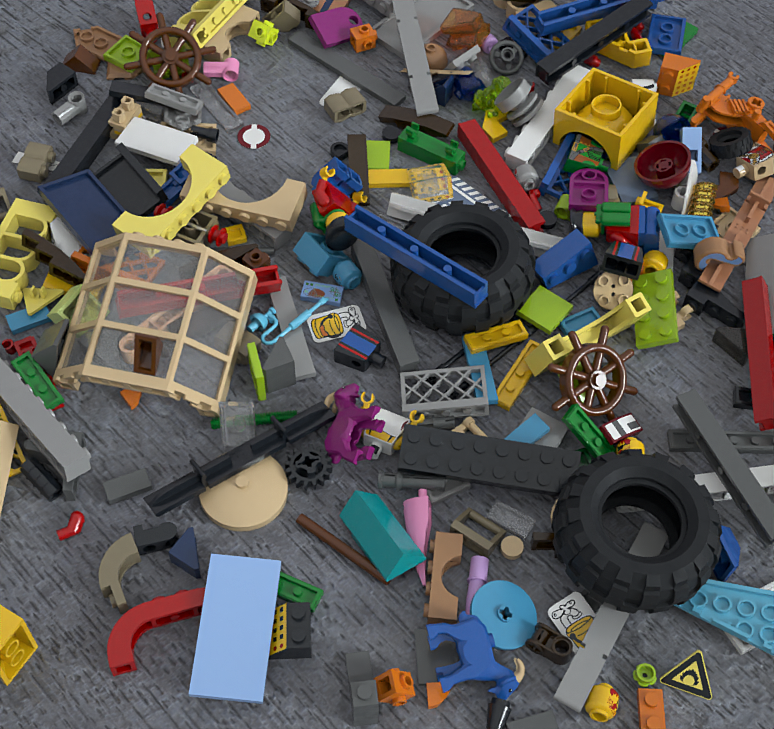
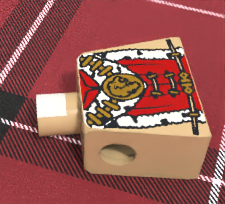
(756, 163)

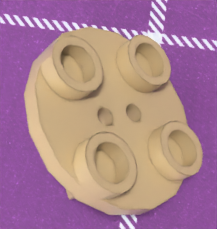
(602, 290)

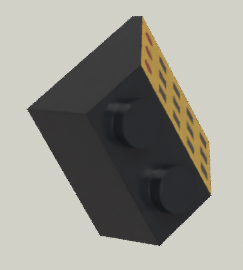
(291, 632)

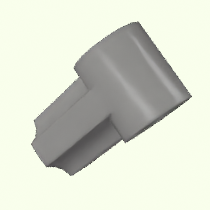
(73, 107)

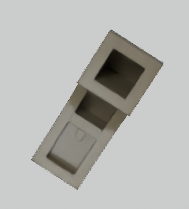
(114, 564)

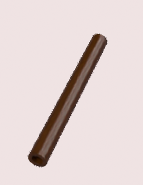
(340, 546)

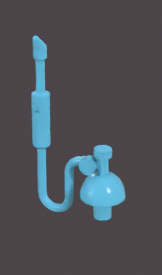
(260, 322)

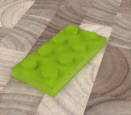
(659, 324)

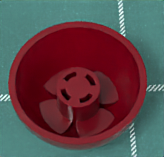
(663, 164)

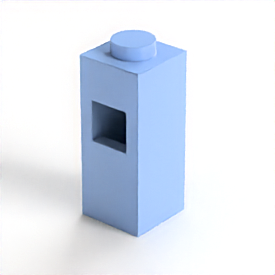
(693, 140)

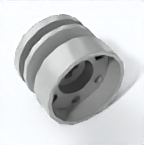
(518, 102)

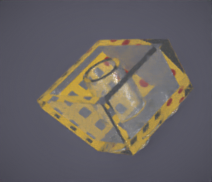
(430, 182)

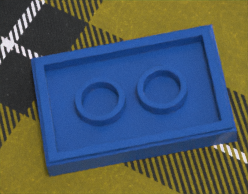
(666, 34)

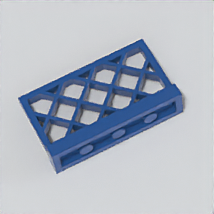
(526, 40)
(556, 168)

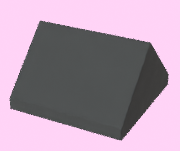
(50, 346)
(279, 368)

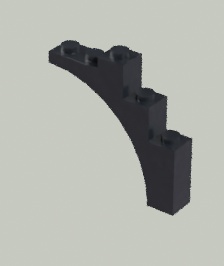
(704, 298)

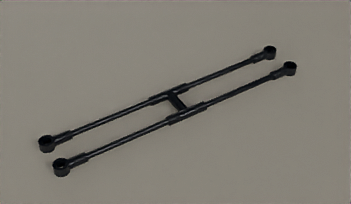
(530, 329)

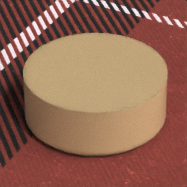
(511, 547)

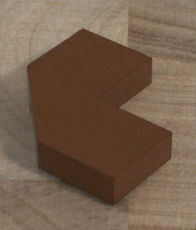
(727, 184)

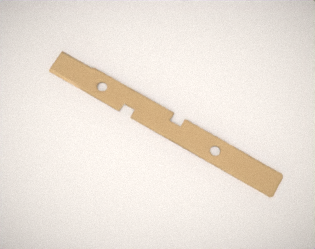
(457, 72)

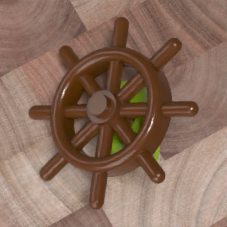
(170, 60)
(582, 381)

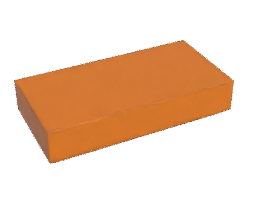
(234, 98)

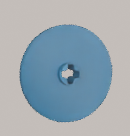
(518, 608)

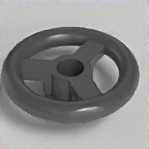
(509, 51)

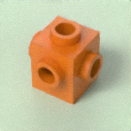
(363, 38)
(395, 687)

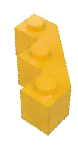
(630, 53)

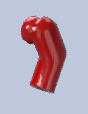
(636, 32)
(593, 61)
(534, 195)
(74, 526)

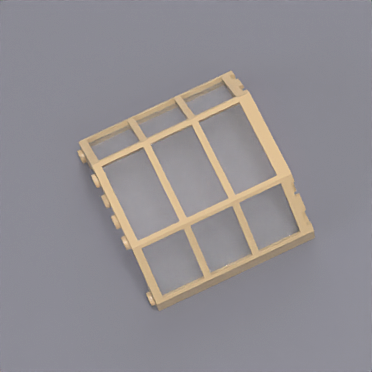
(164, 290)

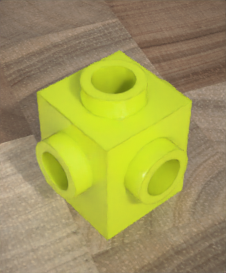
(263, 32)

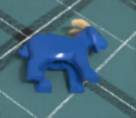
(475, 656)

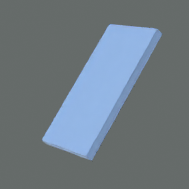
(235, 629)

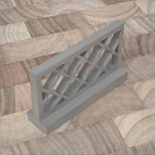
(460, 408)

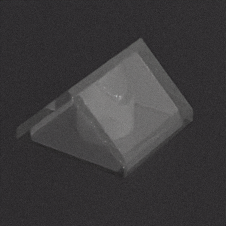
(236, 423)

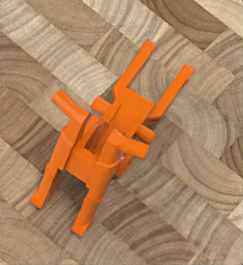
(734, 112)

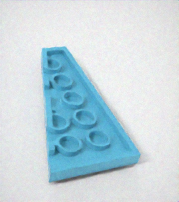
(736, 610)

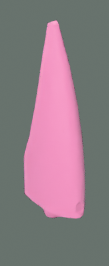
(418, 526)

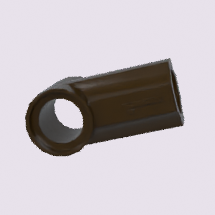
(709, 160)

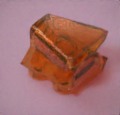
(465, 29)

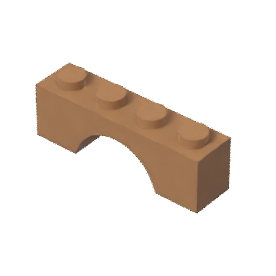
(447, 554)

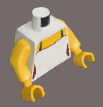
(392, 433)

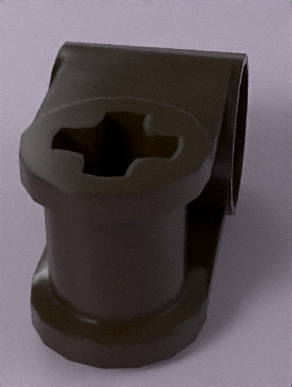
(546, 640)

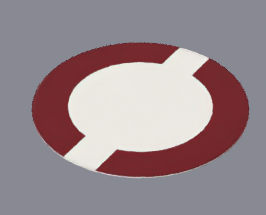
(253, 136)

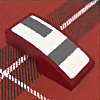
(620, 428)

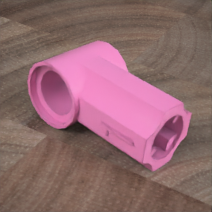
(228, 69)

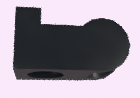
(155, 538)

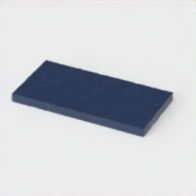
(83, 206)

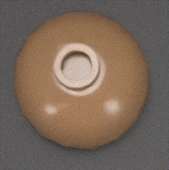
(436, 57)

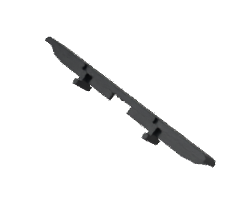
(238, 458)

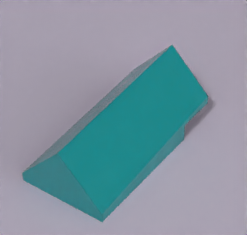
(380, 535)

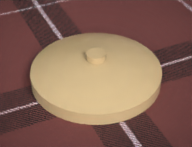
(247, 498)

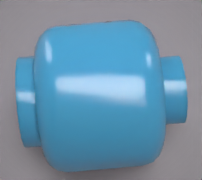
(347, 274)

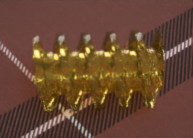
(703, 199)

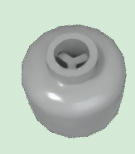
(526, 176)

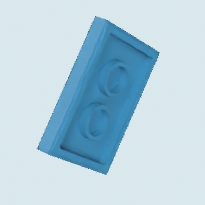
(685, 230)

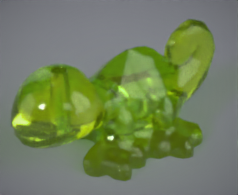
(485, 99)

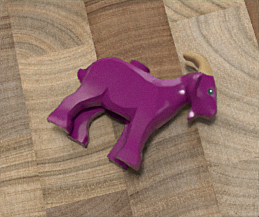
(348, 426)

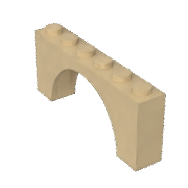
(276, 211)

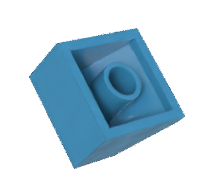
(316, 255)

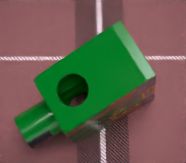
(585, 155)

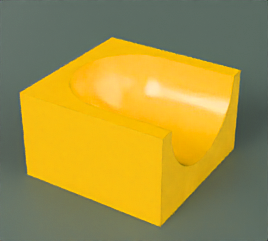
(609, 111)

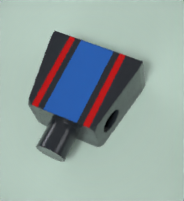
(623, 260)
(359, 349)

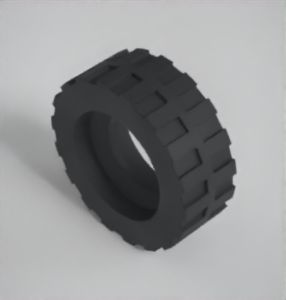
(731, 142)

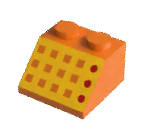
(677, 74)

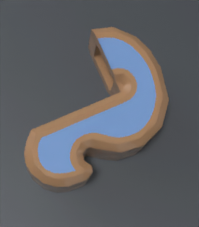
(719, 250)

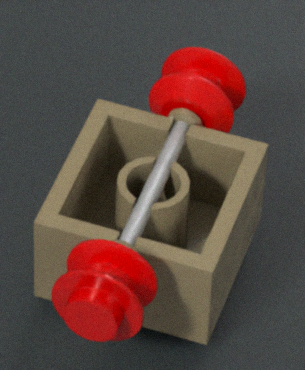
(201, 228)

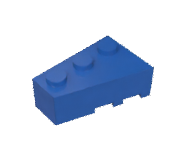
(565, 260)

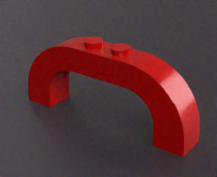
(146, 616)

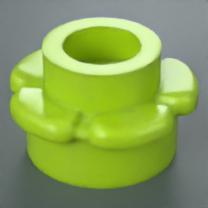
(645, 669)

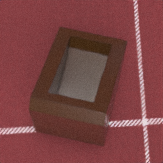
(82, 60)
(147, 353)

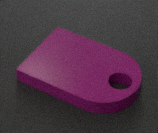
(334, 25)
(587, 192)

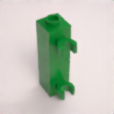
(431, 149)

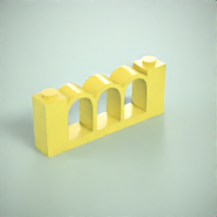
(210, 18)
(30, 216)

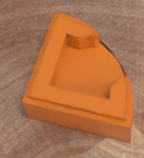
(722, 204)
(131, 397)
(435, 695)

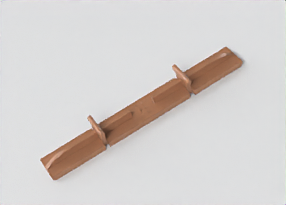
(741, 229)

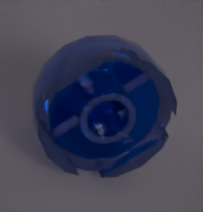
(467, 85)
(670, 126)

